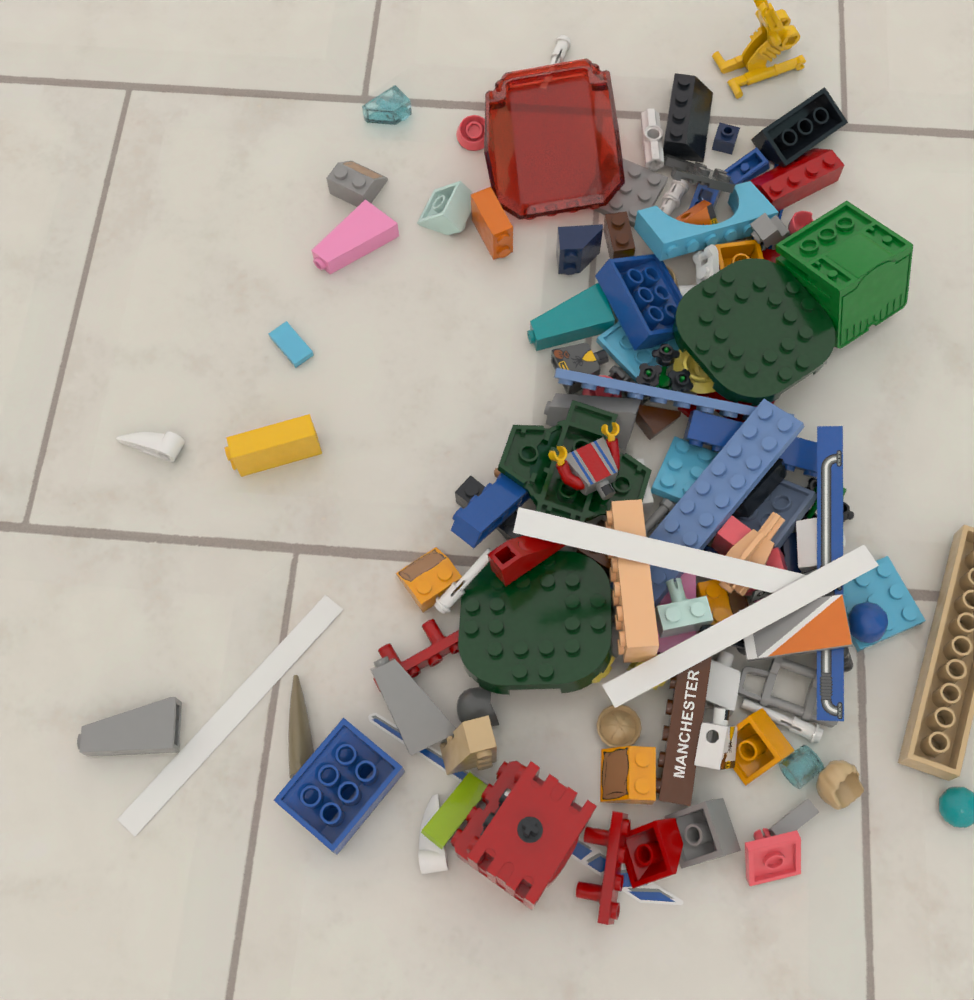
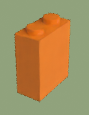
(492, 223)

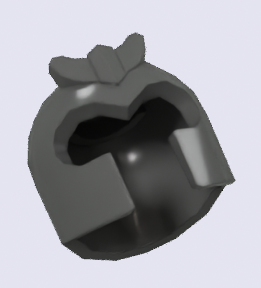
(475, 704)

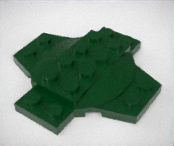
(528, 464)

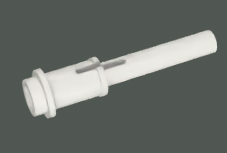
(563, 43)
(448, 599)
(795, 725)

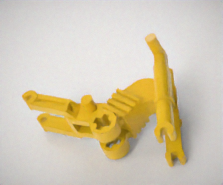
(770, 39)

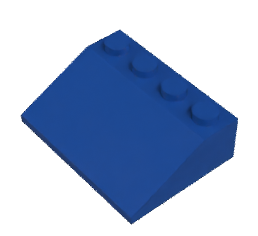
(641, 298)
(339, 786)

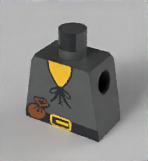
(578, 359)

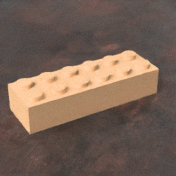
(632, 589)

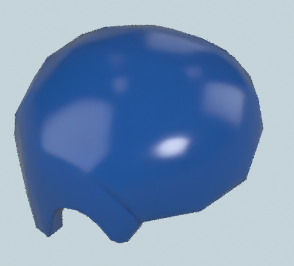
(867, 622)

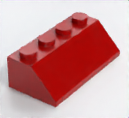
(800, 178)

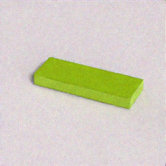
(454, 810)

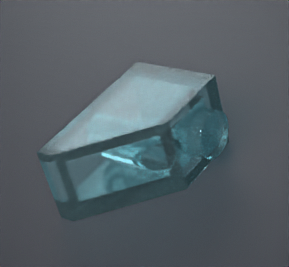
(388, 107)

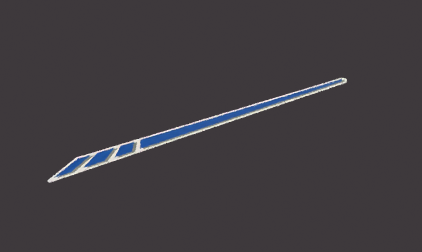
(583, 852)

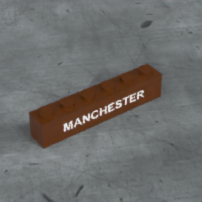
(682, 734)

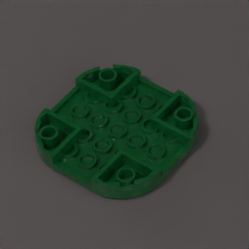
(753, 330)
(540, 629)

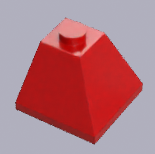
(653, 851)

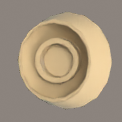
(619, 726)

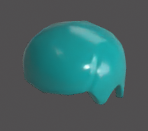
(957, 806)

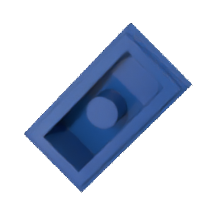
(748, 167)

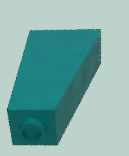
(572, 320)

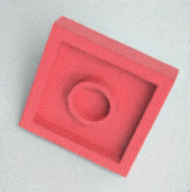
(772, 857)

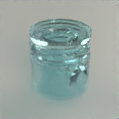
(801, 766)

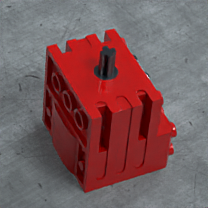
(523, 831)

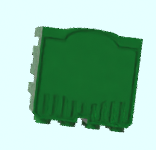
(850, 268)

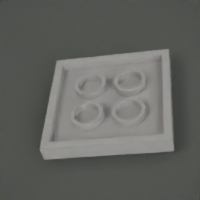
(639, 192)

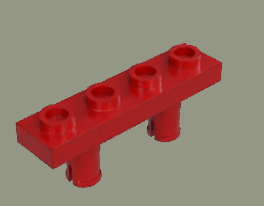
(431, 655)
(613, 880)

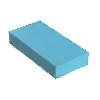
(291, 344)

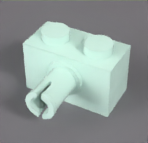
(681, 614)

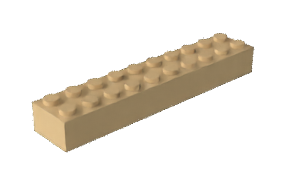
(945, 687)

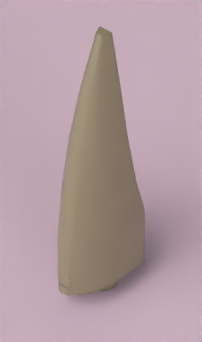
(299, 734)

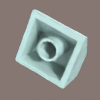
(447, 209)

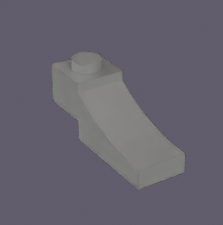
(769, 230)

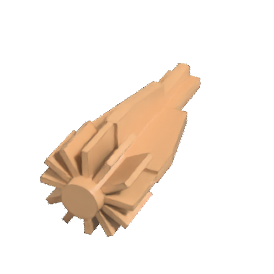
(754, 548)

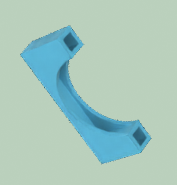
(674, 238)

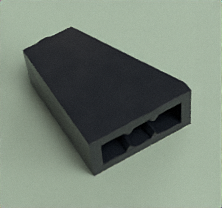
(762, 490)

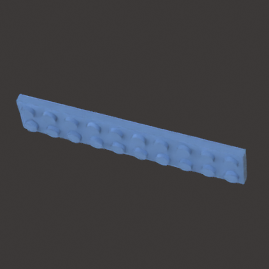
(657, 395)
(724, 485)

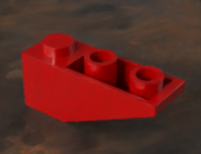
(519, 556)

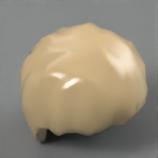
(839, 784)

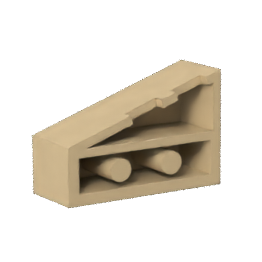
(470, 747)

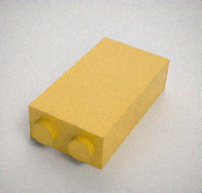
(273, 445)

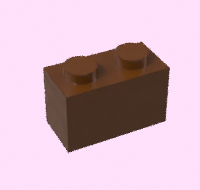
(618, 235)

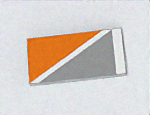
(809, 629)

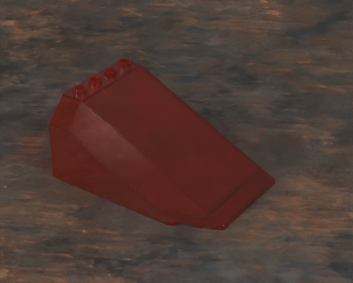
(553, 140)

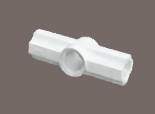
(652, 139)

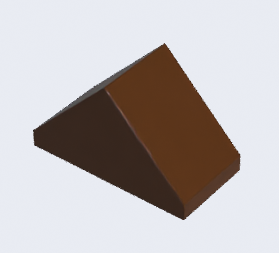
(655, 420)

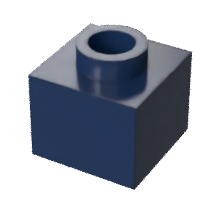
(725, 138)

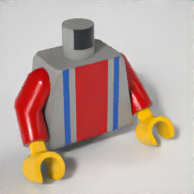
(592, 465)

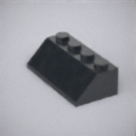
(688, 118)
(800, 129)

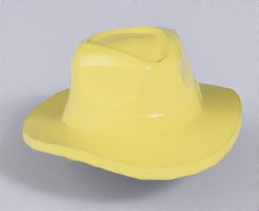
(701, 382)

